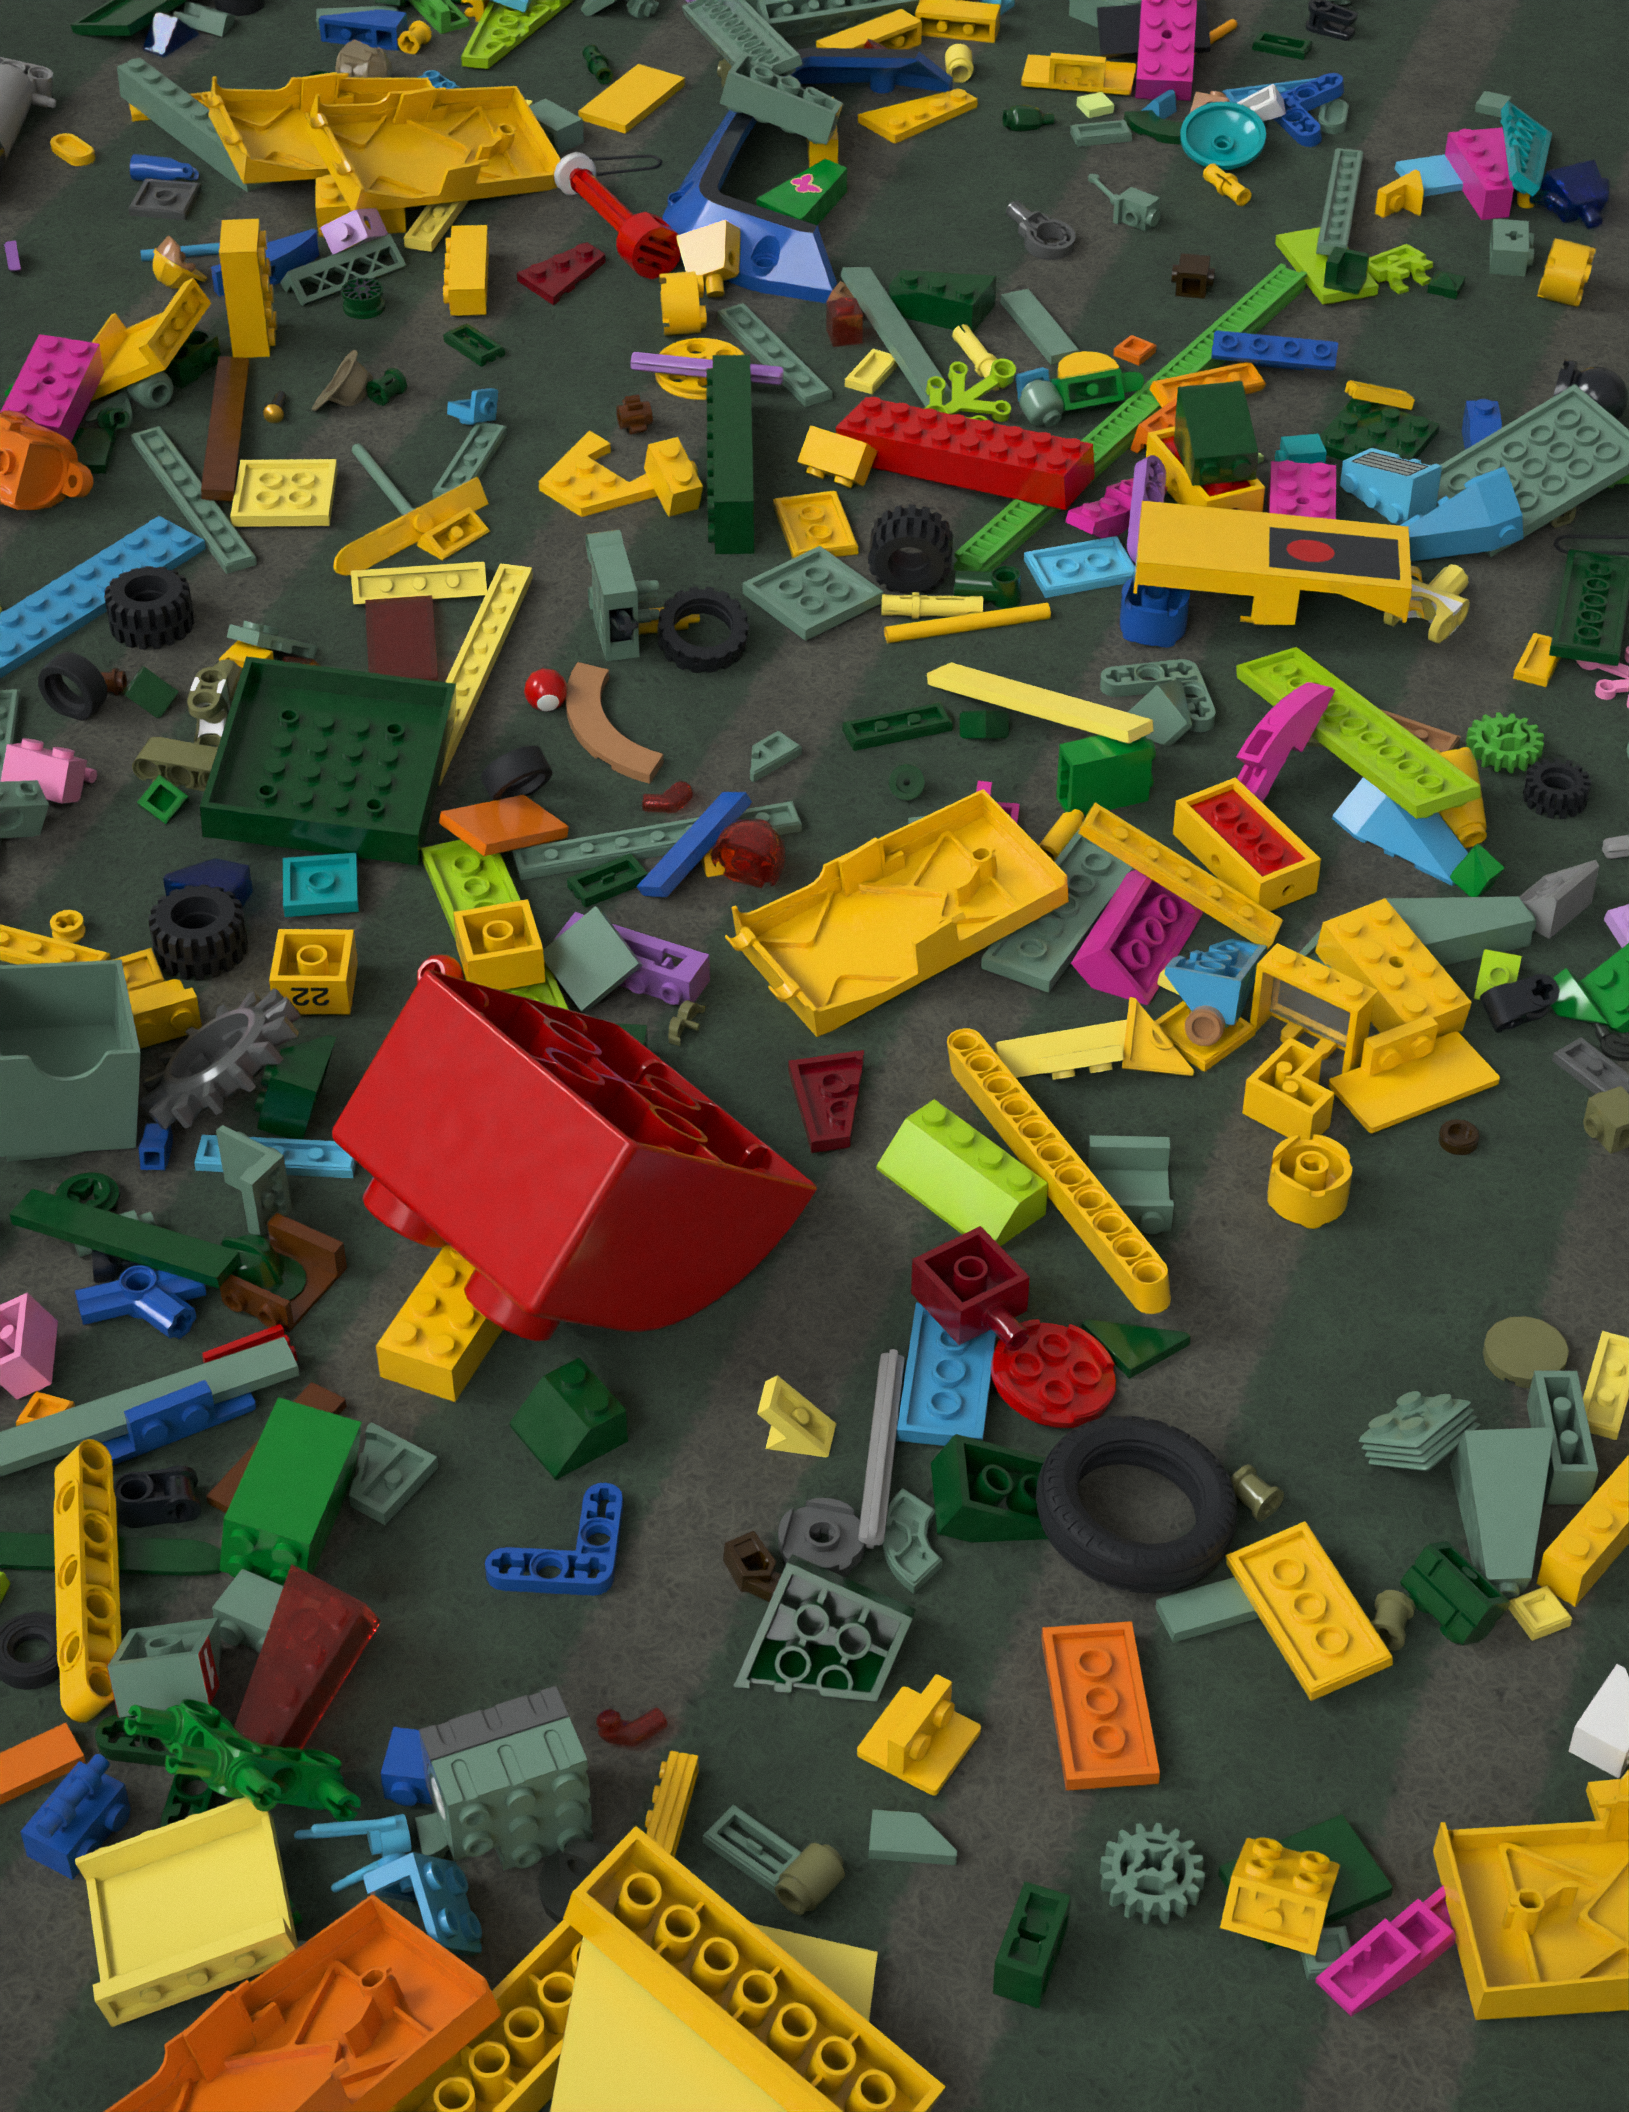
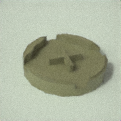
(1522, 1346)

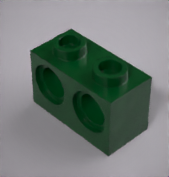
(194, 357)
(1031, 1944)

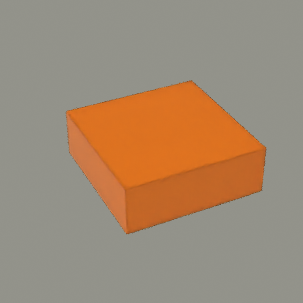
(1135, 350)

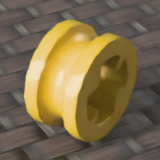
(67, 926)

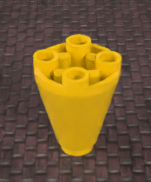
(1469, 820)

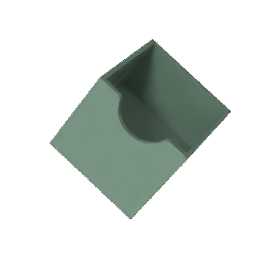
(67, 1059)

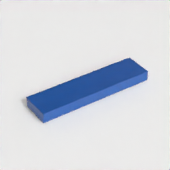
(694, 844)

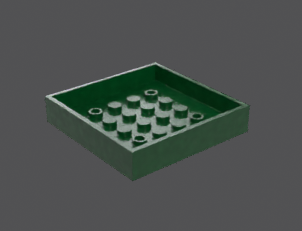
(329, 760)

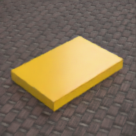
(815, 522)

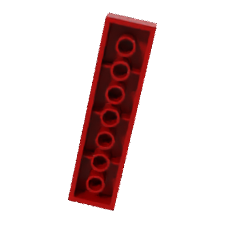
(972, 452)

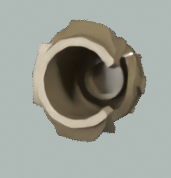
(363, 61)

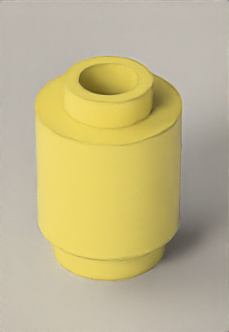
(959, 62)

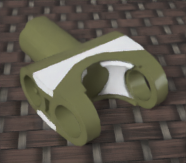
(211, 700)

